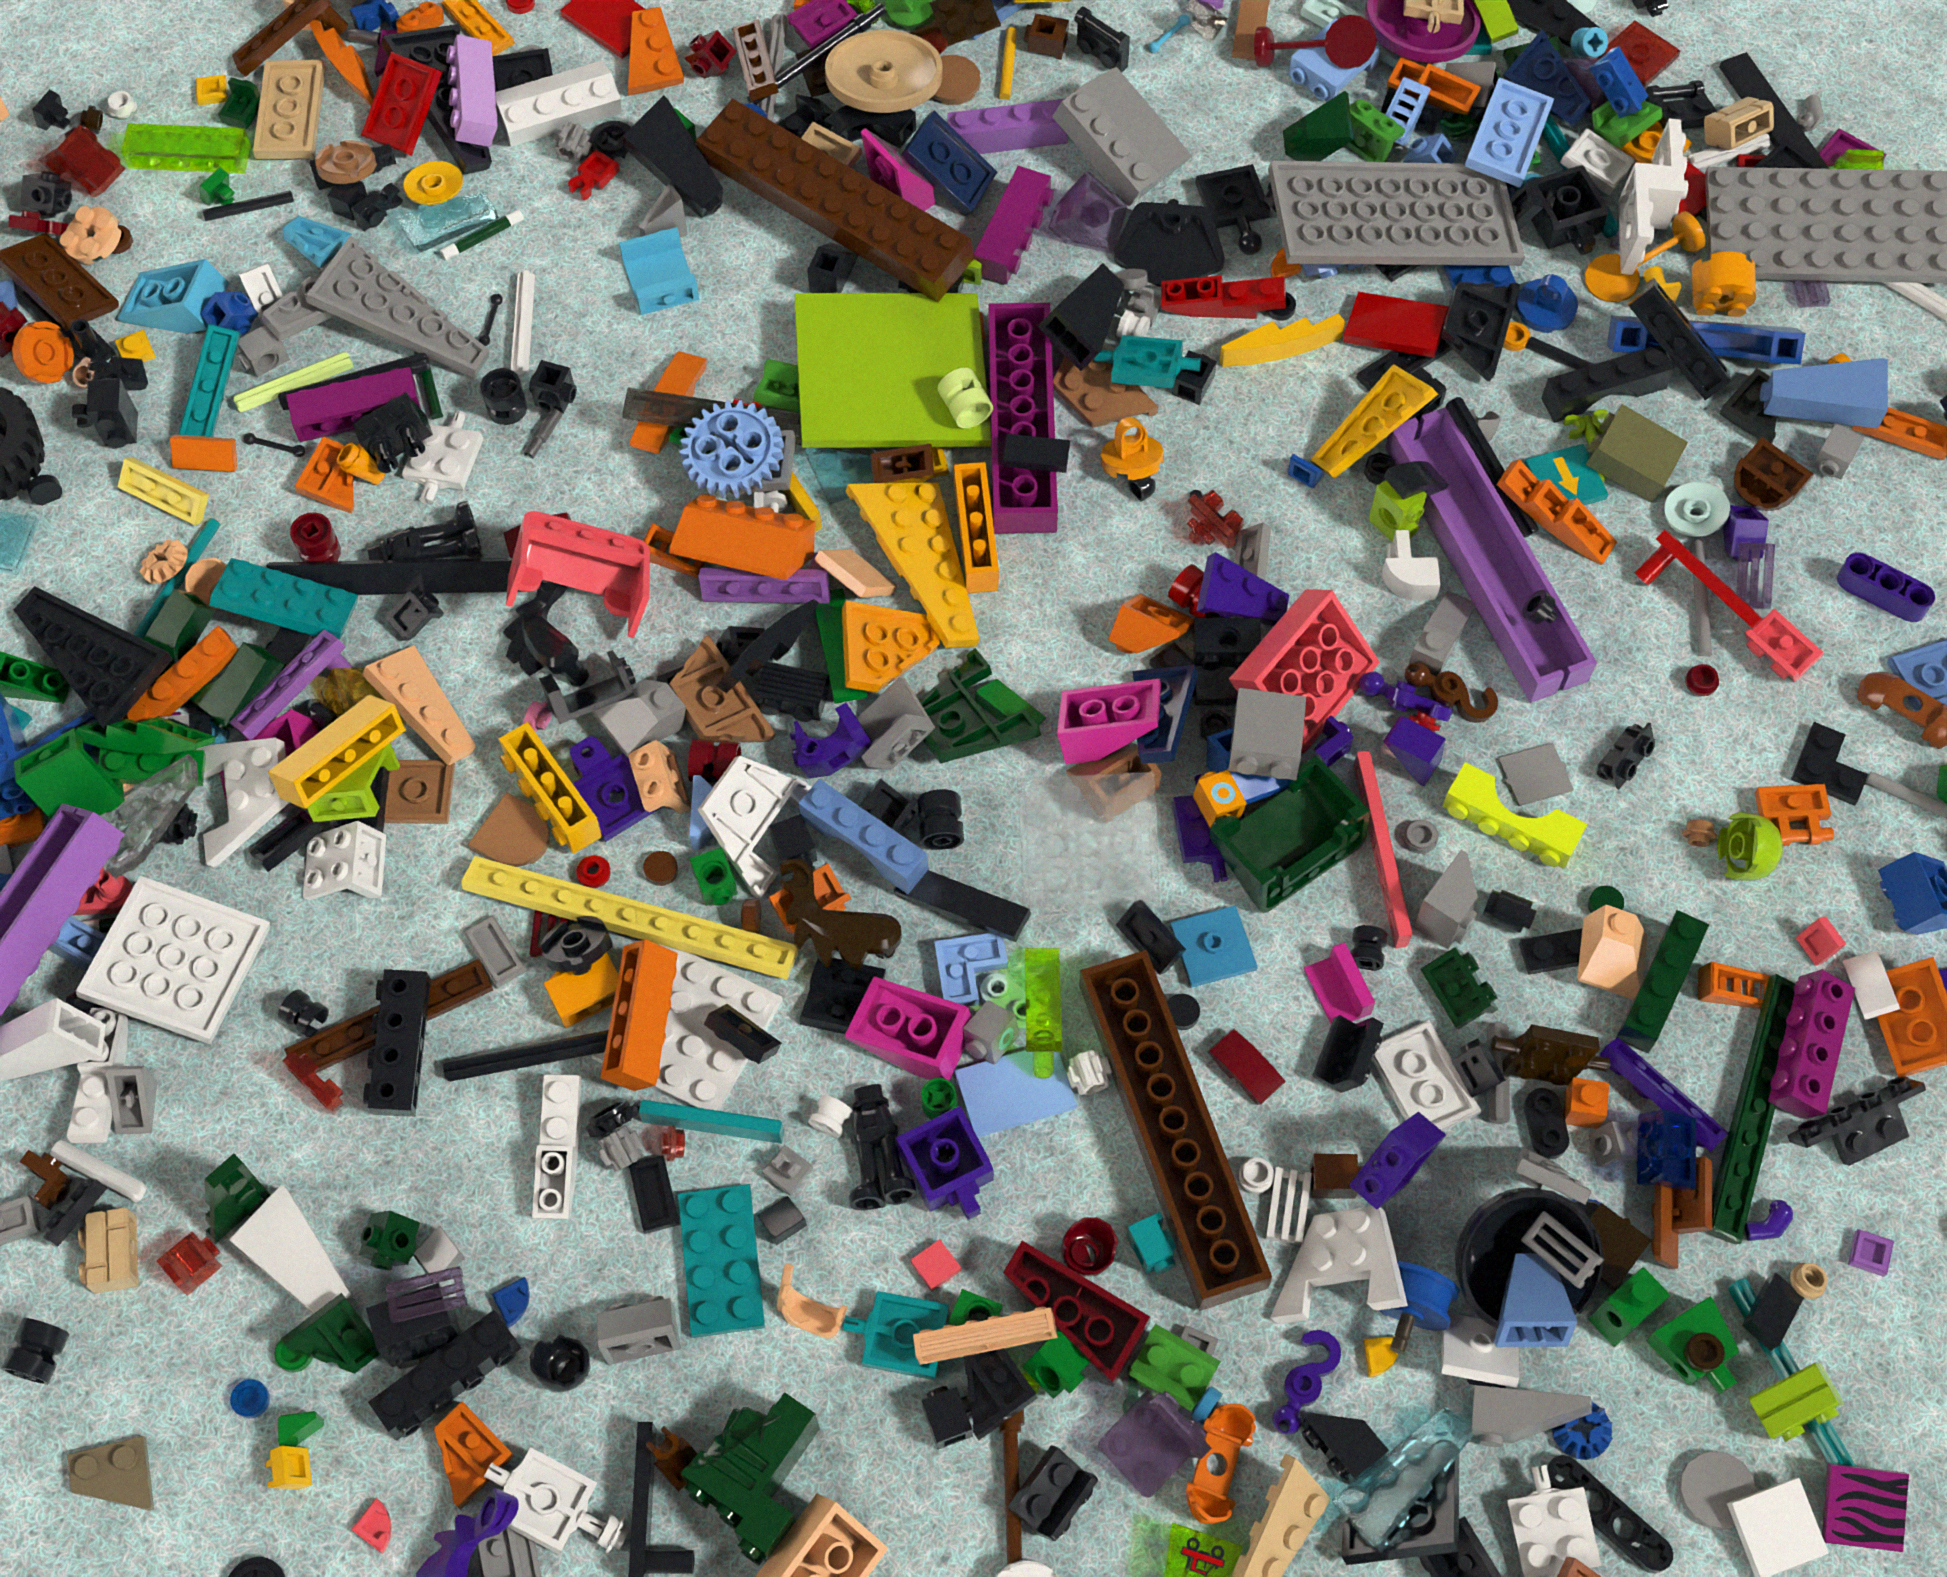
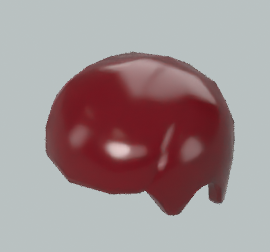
(1096, 1235)

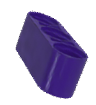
(1900, 588)

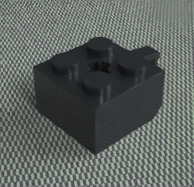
(1571, 210)

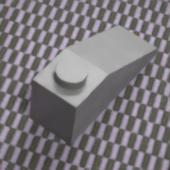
(1442, 632)
(1518, 1414)

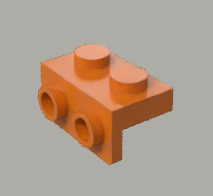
(826, 890)

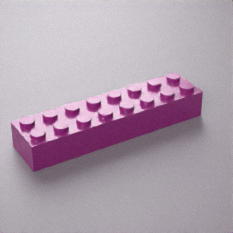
(1021, 406)

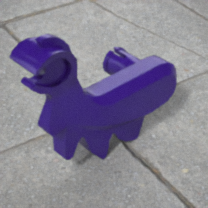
(459, 1544)

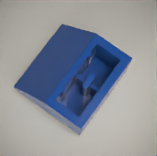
(1251, 786)

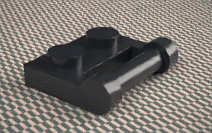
(1102, 40)
(1689, 111)

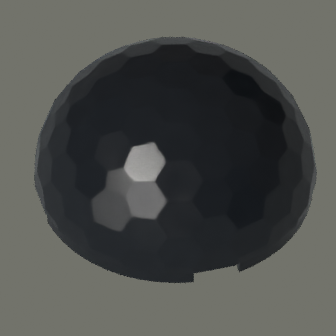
(1495, 1235)

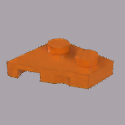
(468, 1452)

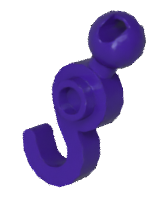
(1402, 696)
(1304, 1383)

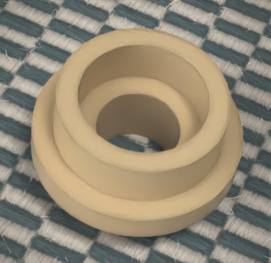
(1808, 1280)

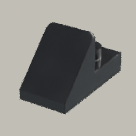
(808, 111)

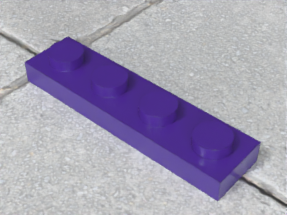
(1654, 1086)

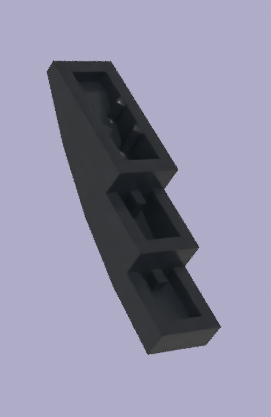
(771, 643)

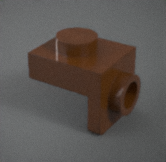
(47, 1168)

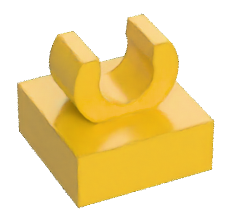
(289, 1468)

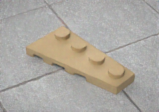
(1286, 1523)

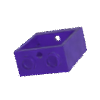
(1397, 1160)

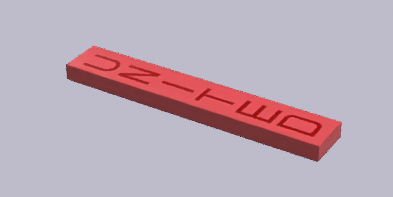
(1383, 850)

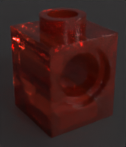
(190, 1262)

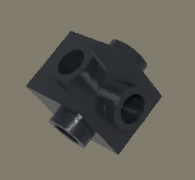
(46, 193)
(552, 387)

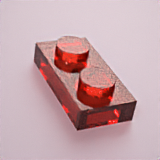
(304, 1071)

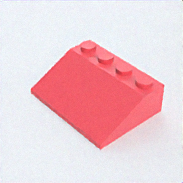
(1313, 655)

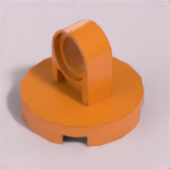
(42, 352)

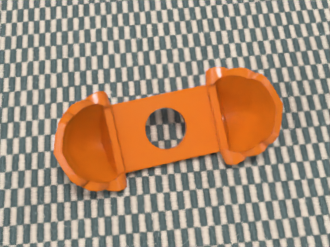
(1226, 1432)

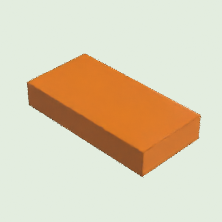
(203, 453)

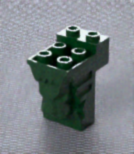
(747, 1470)

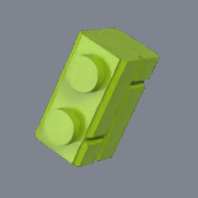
(1796, 1402)

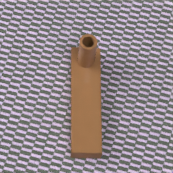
(1250, 16)

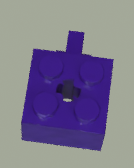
(950, 1181)

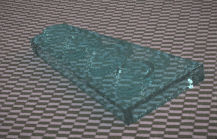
(1391, 1486)

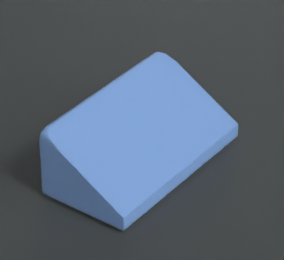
(77, 943)

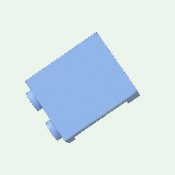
(1319, 74)

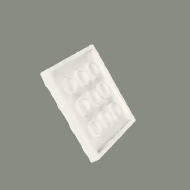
(174, 960)
(693, 1060)

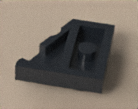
(995, 1390)

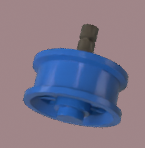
(1427, 1300)

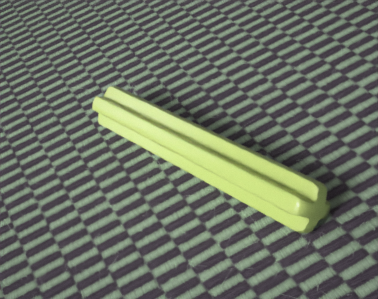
(304, 376)

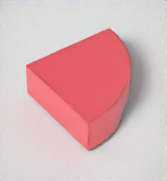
(375, 1526)

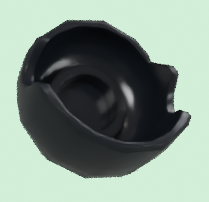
(549, 1355)

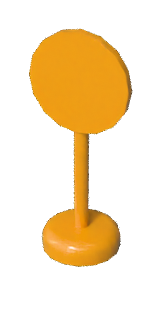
(1604, 273)

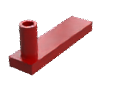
(1673, 548)

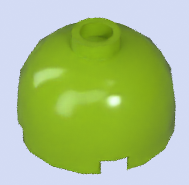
(1752, 840)

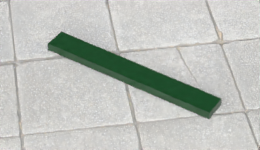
(1751, 1117)

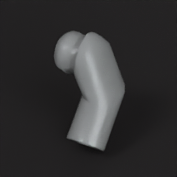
(1813, 116)

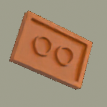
(1919, 1028)

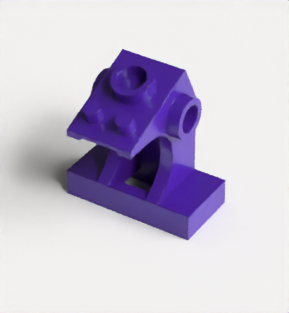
(833, 752)

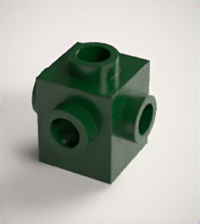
(389, 1240)

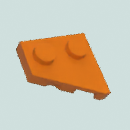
(324, 478)

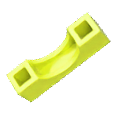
(1549, 836)

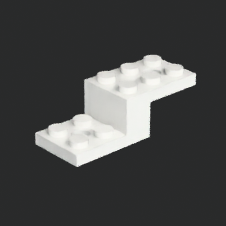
(1652, 196)

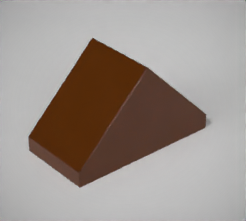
(903, 465)

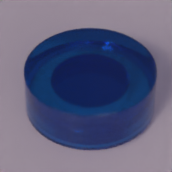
(250, 1398)

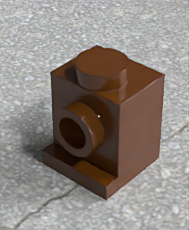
(1047, 35)

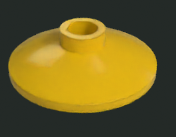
(433, 183)

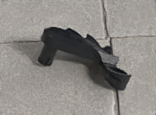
(539, 643)

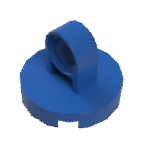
(1547, 304)

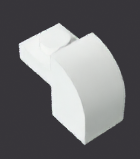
(1410, 576)

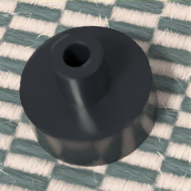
(1540, 608)

